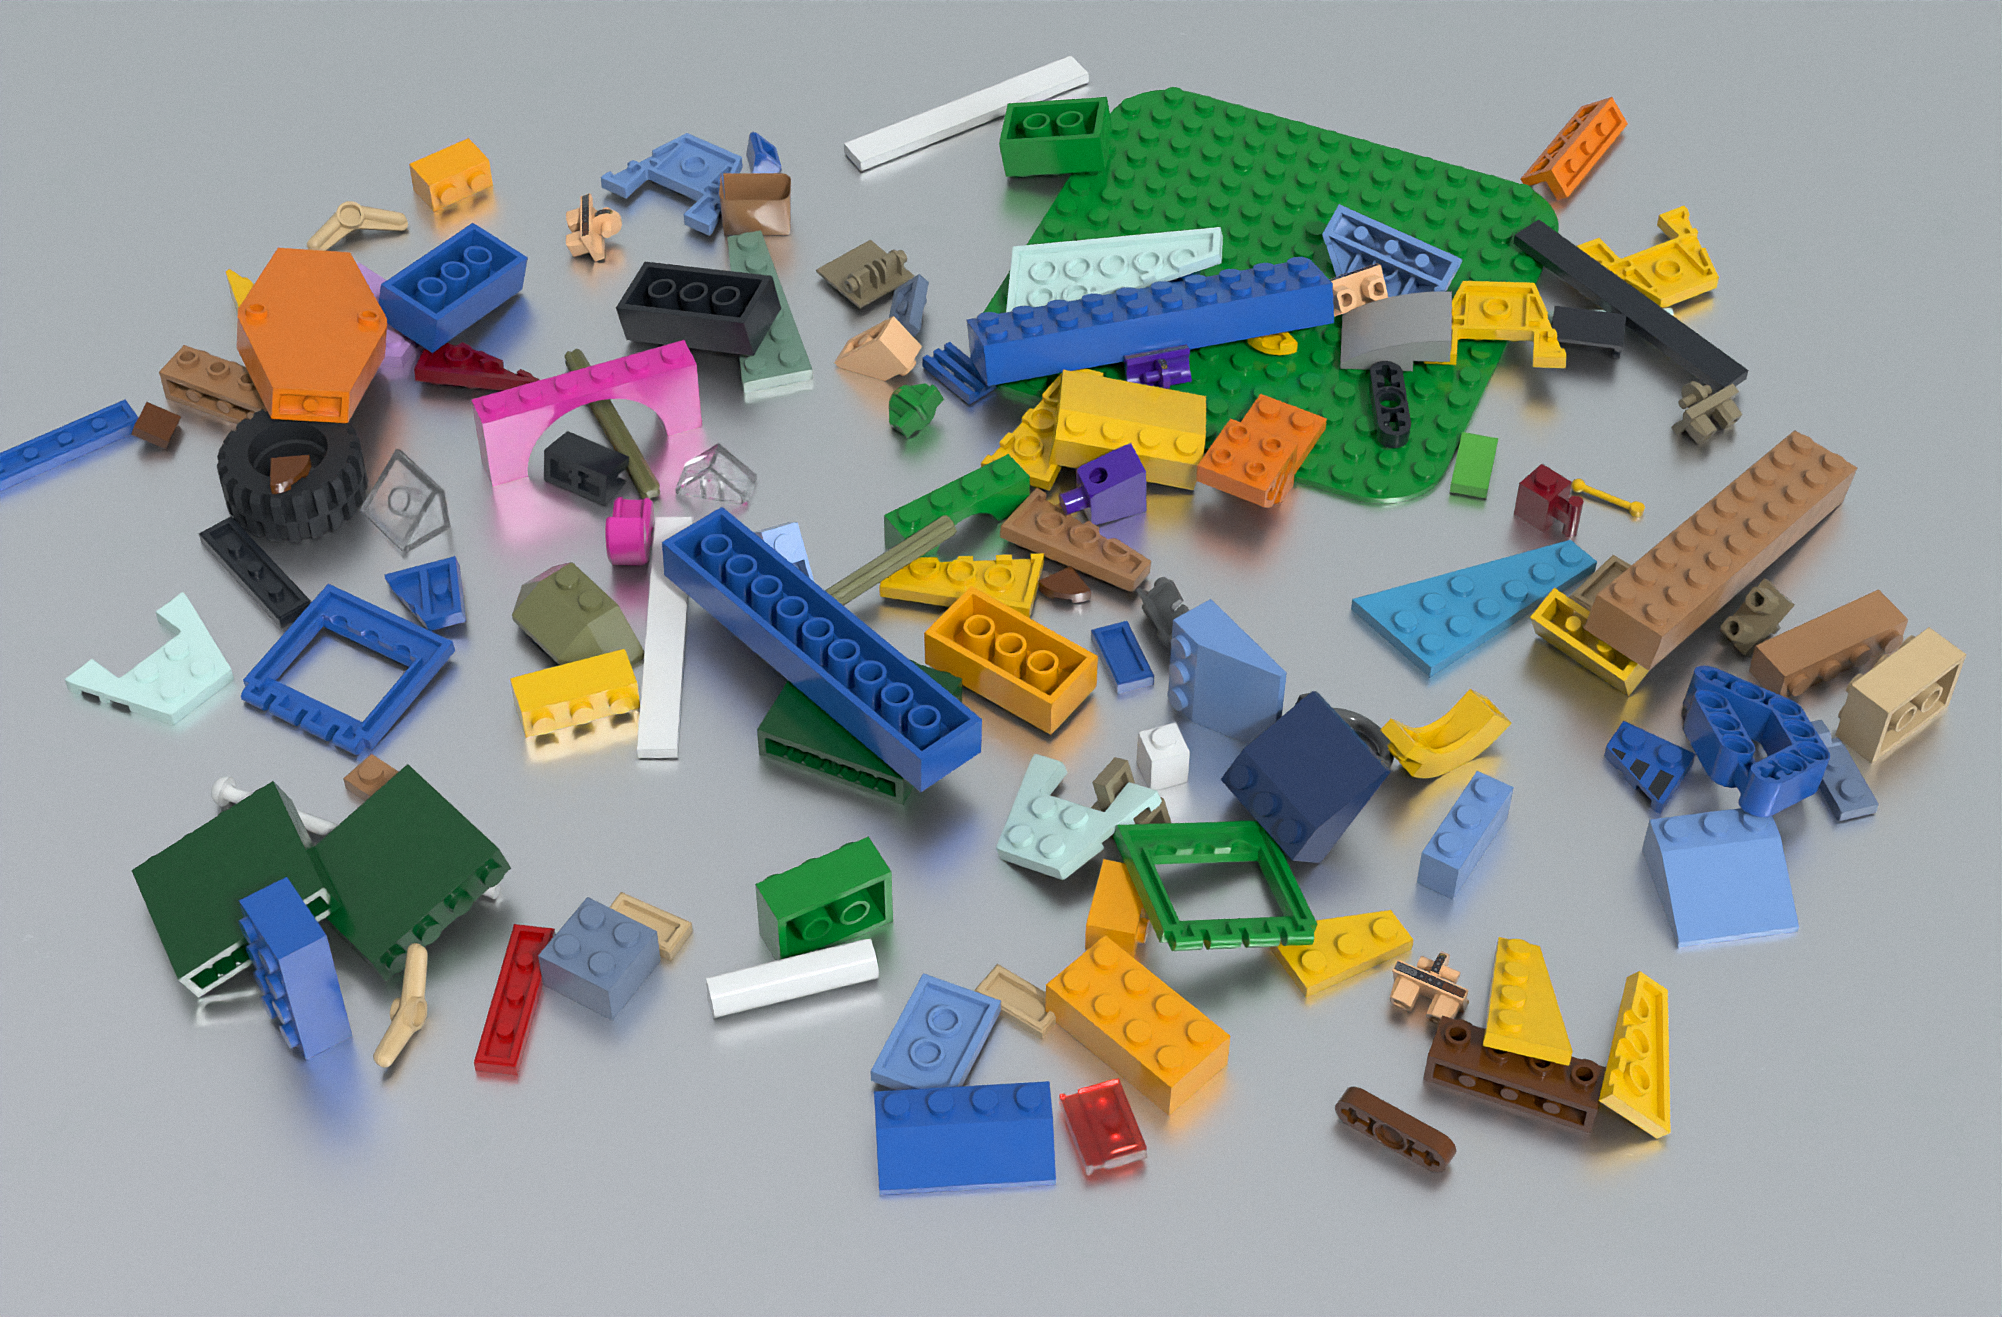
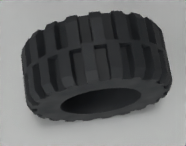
(314, 502)

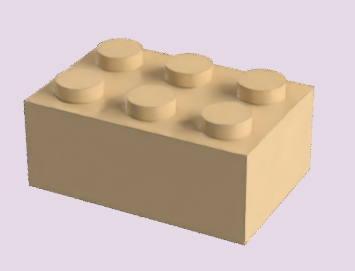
(1899, 694)

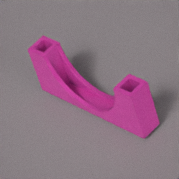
(515, 418)

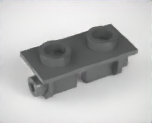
(1160, 607)

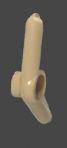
(352, 217)
(407, 1009)

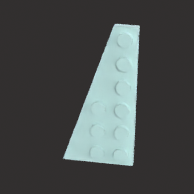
(1107, 264)

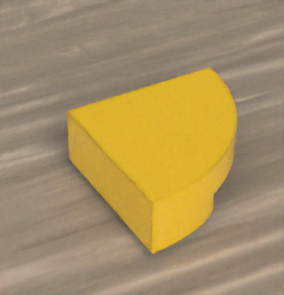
(1275, 344)

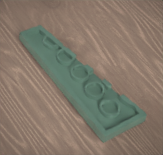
(781, 354)

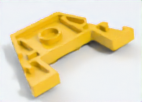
(1665, 271)
(1504, 313)

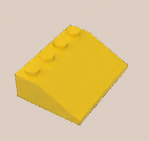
(1107, 413)

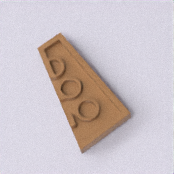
(1064, 539)

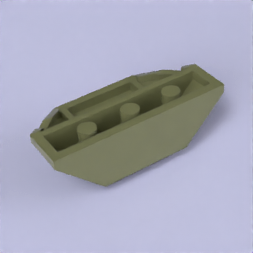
(573, 617)

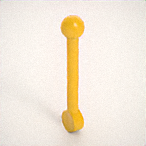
(1635, 508)

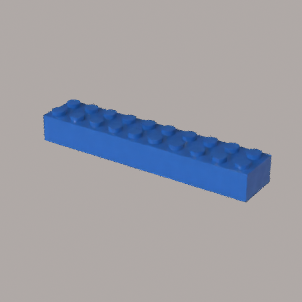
(1134, 320)
(823, 649)

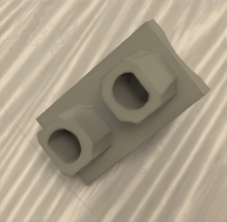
(1702, 407)
(1756, 617)

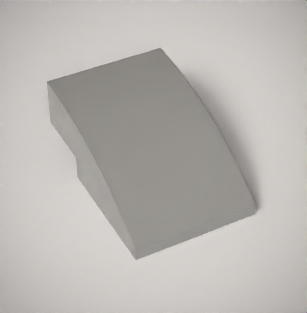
(1398, 331)

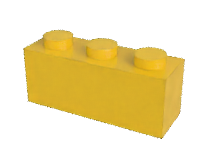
(1562, 625)
(575, 693)

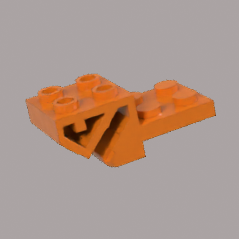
(1261, 452)

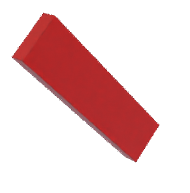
(513, 1002)

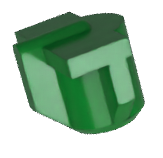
(913, 407)

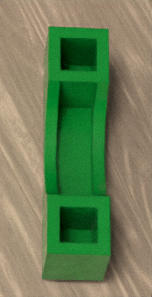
(990, 489)

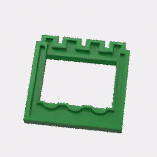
(1212, 842)

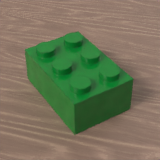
(1056, 137)
(825, 900)

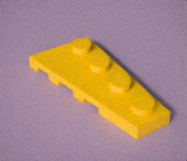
(1033, 438)
(1523, 1005)
(1638, 1061)

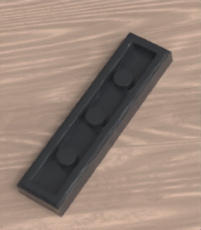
(255, 571)

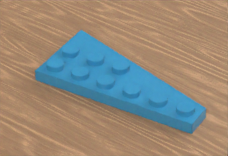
(1458, 611)

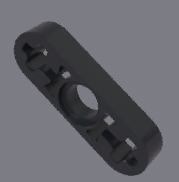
(1384, 415)

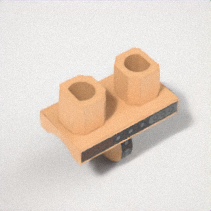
(591, 228)
(1358, 288)
(1412, 981)

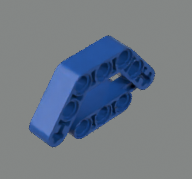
(1720, 726)

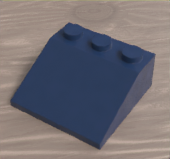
(1306, 778)

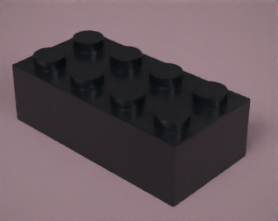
(699, 306)

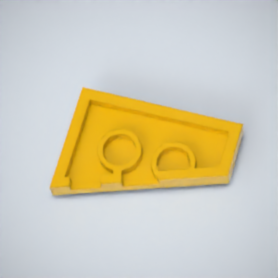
(1343, 949)

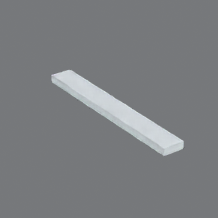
(964, 113)
(663, 653)

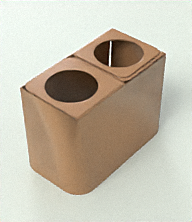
(756, 203)

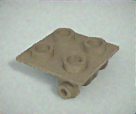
(866, 273)

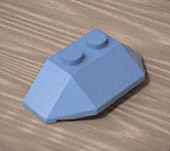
(1405, 261)

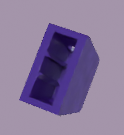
(1108, 487)

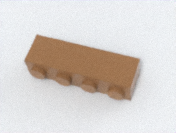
(1828, 645)

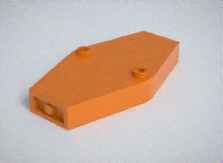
(311, 335)

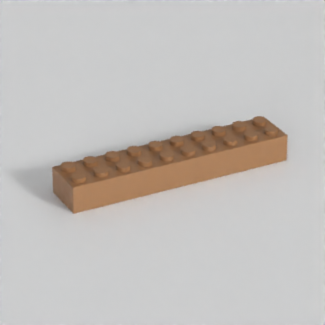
(1719, 550)

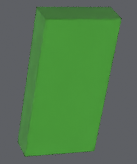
(1474, 465)

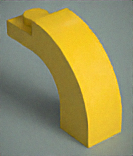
(1449, 740)

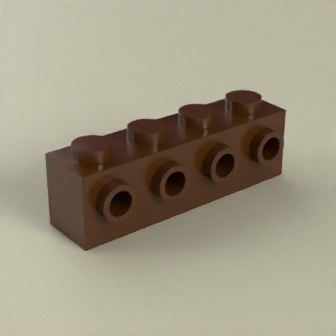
(1514, 1080)

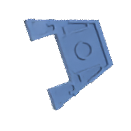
(687, 167)

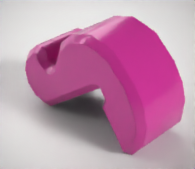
(629, 532)

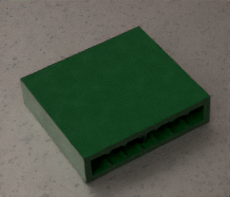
(813, 741)
(405, 870)
(201, 878)

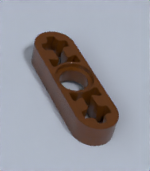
(1395, 1129)

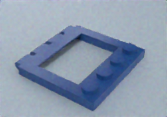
(369, 626)

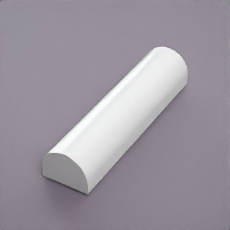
(792, 978)

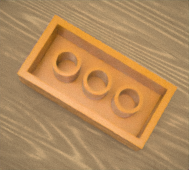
(1011, 659)
(1137, 1025)

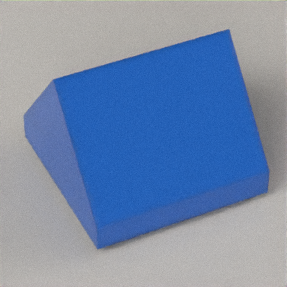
(762, 155)

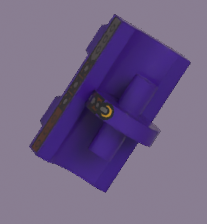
(1159, 367)

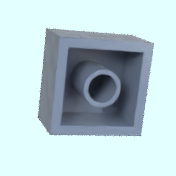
(599, 958)

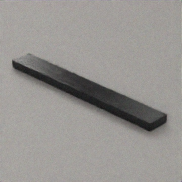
(1642, 314)

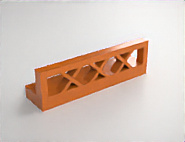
(1577, 147)

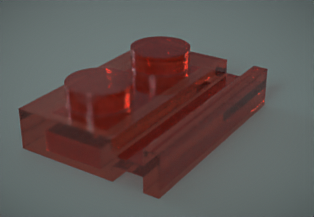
(1103, 1126)

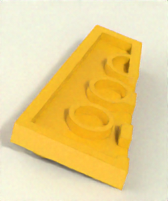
(943, 583)

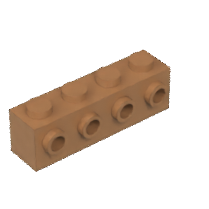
(210, 385)

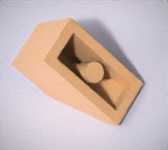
(880, 351)

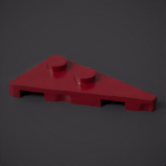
(467, 368)

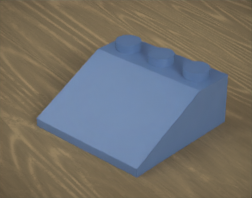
(1223, 675)
(1720, 876)

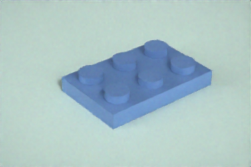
(936, 1037)

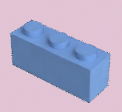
(1464, 835)

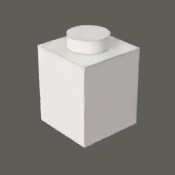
(1163, 757)

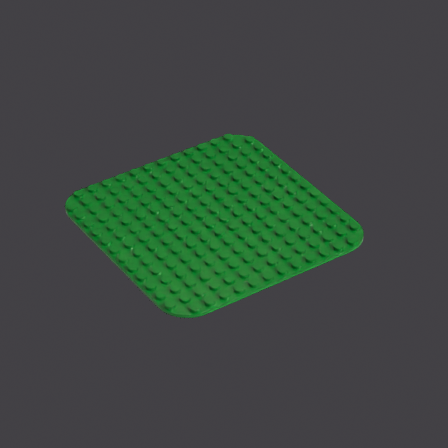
(1273, 190)

